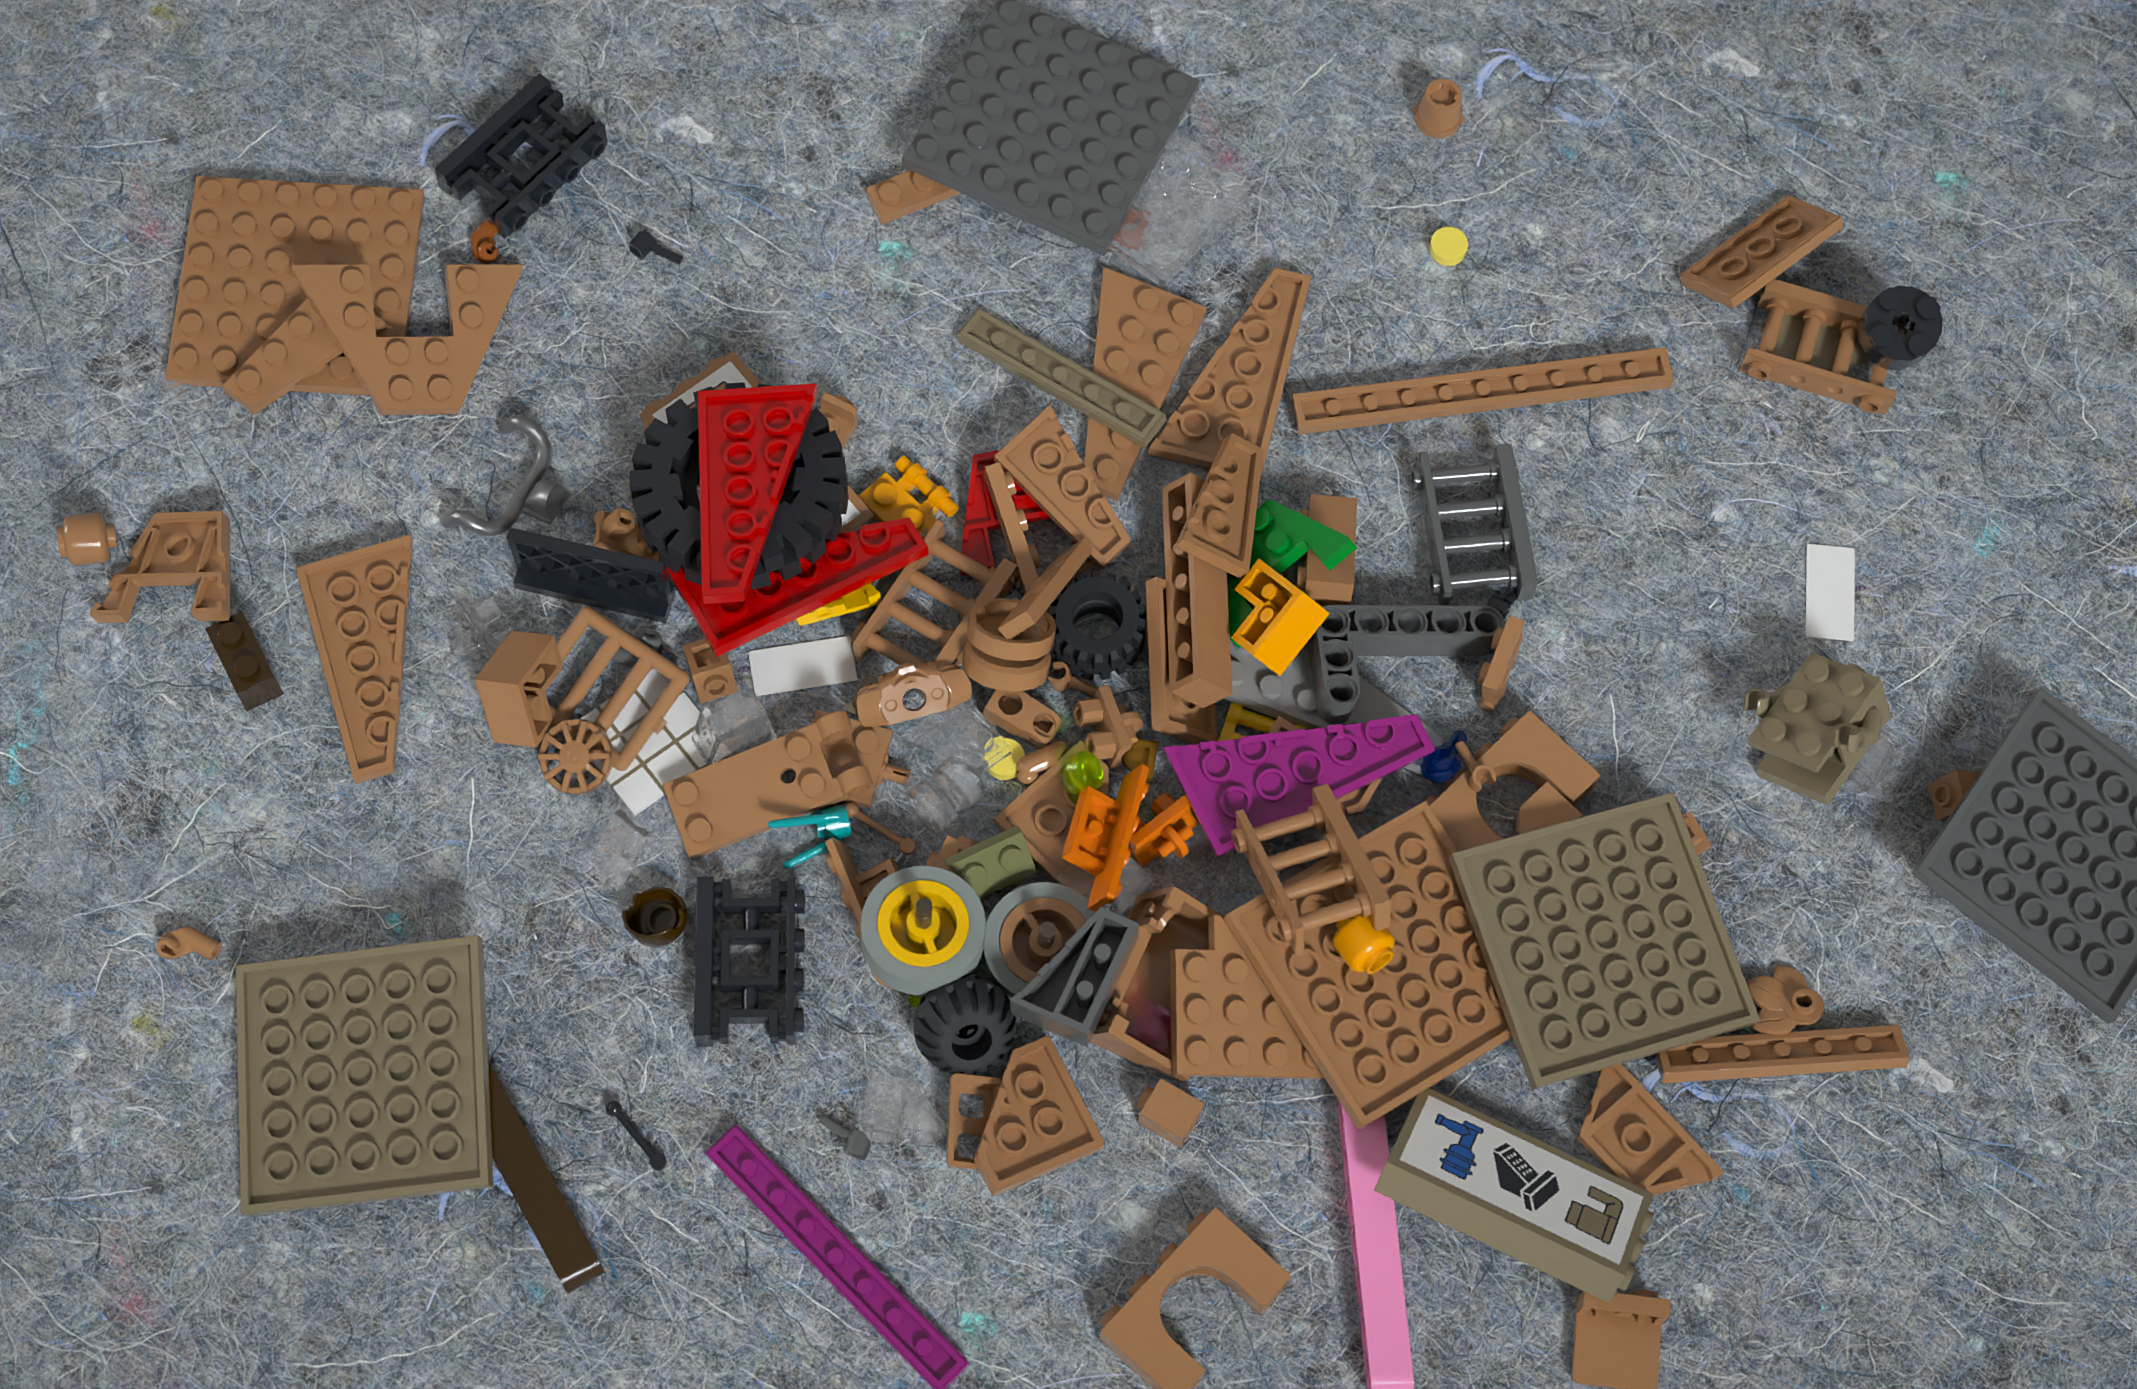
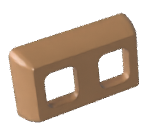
(973, 1085)

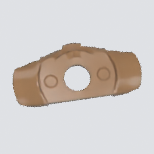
(883, 701)

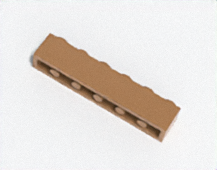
(1195, 607)

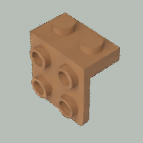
(1618, 1340)

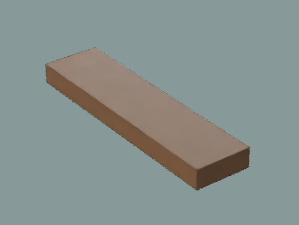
(1045, 589)

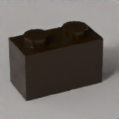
(244, 661)

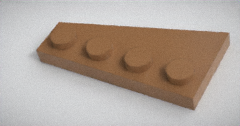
(1056, 479)
(1225, 509)

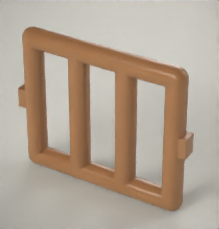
(647, 659)

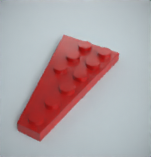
(744, 464)
(848, 564)

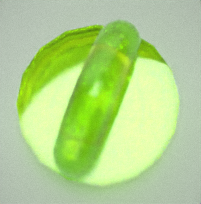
(1082, 771)

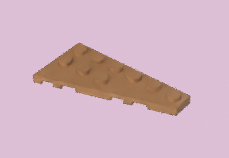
(1141, 350)
(1242, 380)
(360, 632)

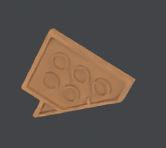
(1228, 1018)

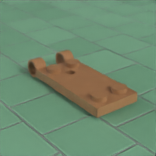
(747, 790)

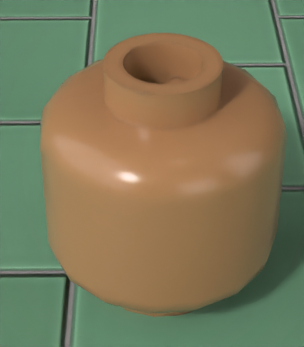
(86, 539)

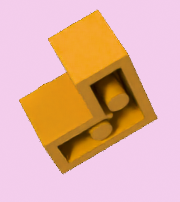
(1281, 619)

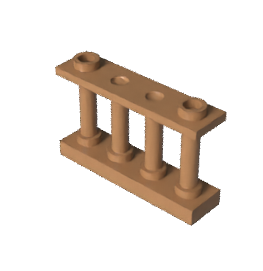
(1816, 311)
(995, 583)
(1337, 842)

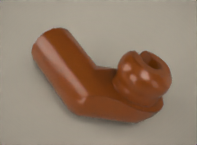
(483, 243)

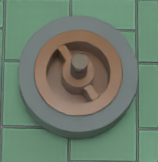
(1029, 931)

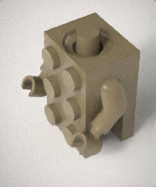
(1817, 726)

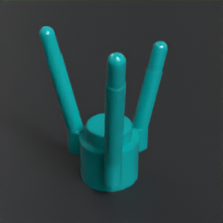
(828, 823)

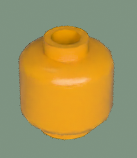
(1362, 946)

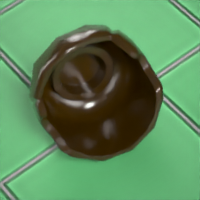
(656, 917)

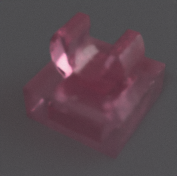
(1153, 1027)

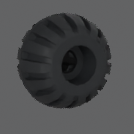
(965, 1025)

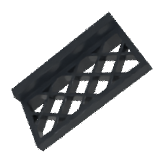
(591, 575)

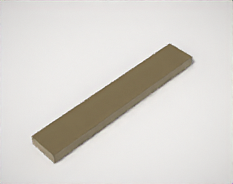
(1062, 378)

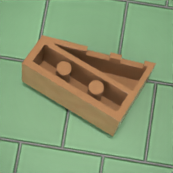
(1314, 577)

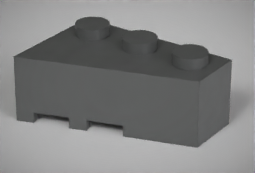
(1080, 979)

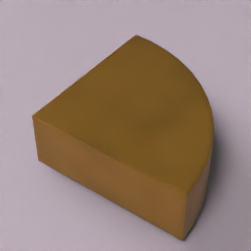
(1141, 753)

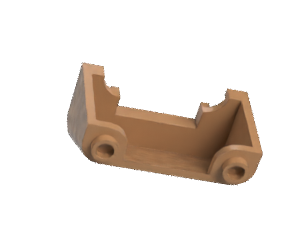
(1166, 922)

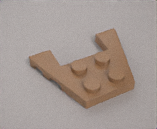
(176, 552)

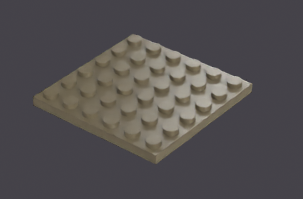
(1603, 940)
(363, 1076)

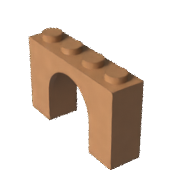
(1524, 751)
(1212, 1250)

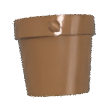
(1440, 109)

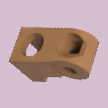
(1023, 717)

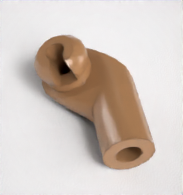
(1040, 760)
(185, 941)

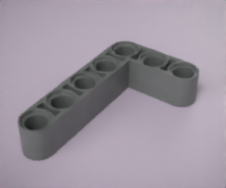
(1389, 639)

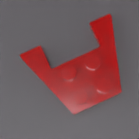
(982, 515)

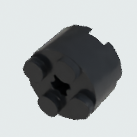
(1917, 314)

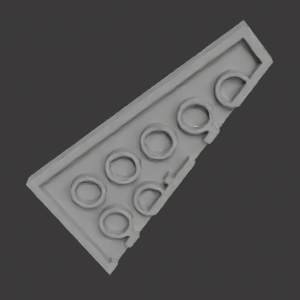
(1294, 696)

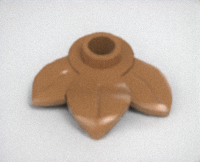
(1779, 1000)

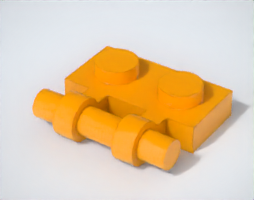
(892, 500)

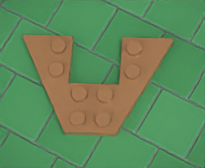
(411, 372)

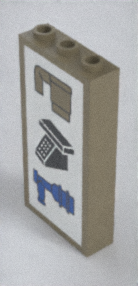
(1517, 1194)

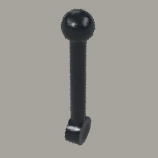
(657, 1160)

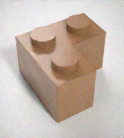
(515, 688)

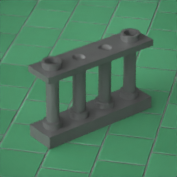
(1505, 504)

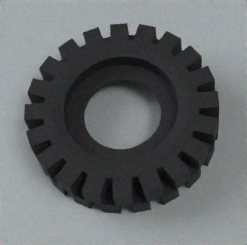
(668, 504)

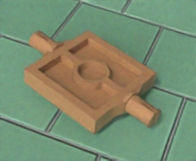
(863, 747)

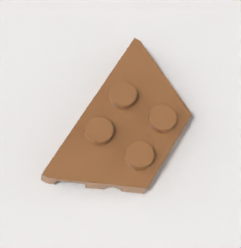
(1640, 1139)

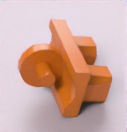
(1165, 832)

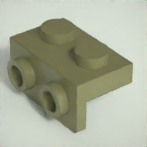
(994, 862)

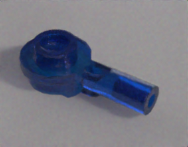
(1443, 762)

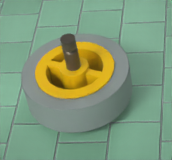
(922, 929)

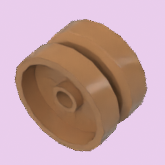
(1010, 663)

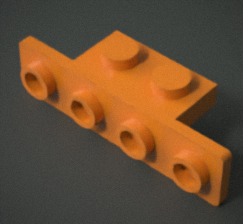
(1102, 834)

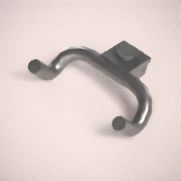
(533, 498)

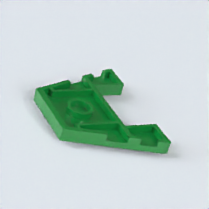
(1279, 541)

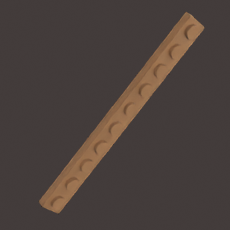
(1481, 390)

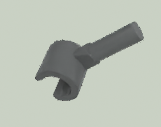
(857, 1141)

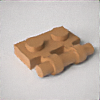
(1495, 674)

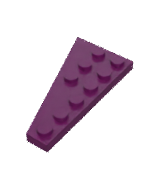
(1276, 771)

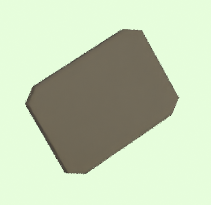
(1825, 347)

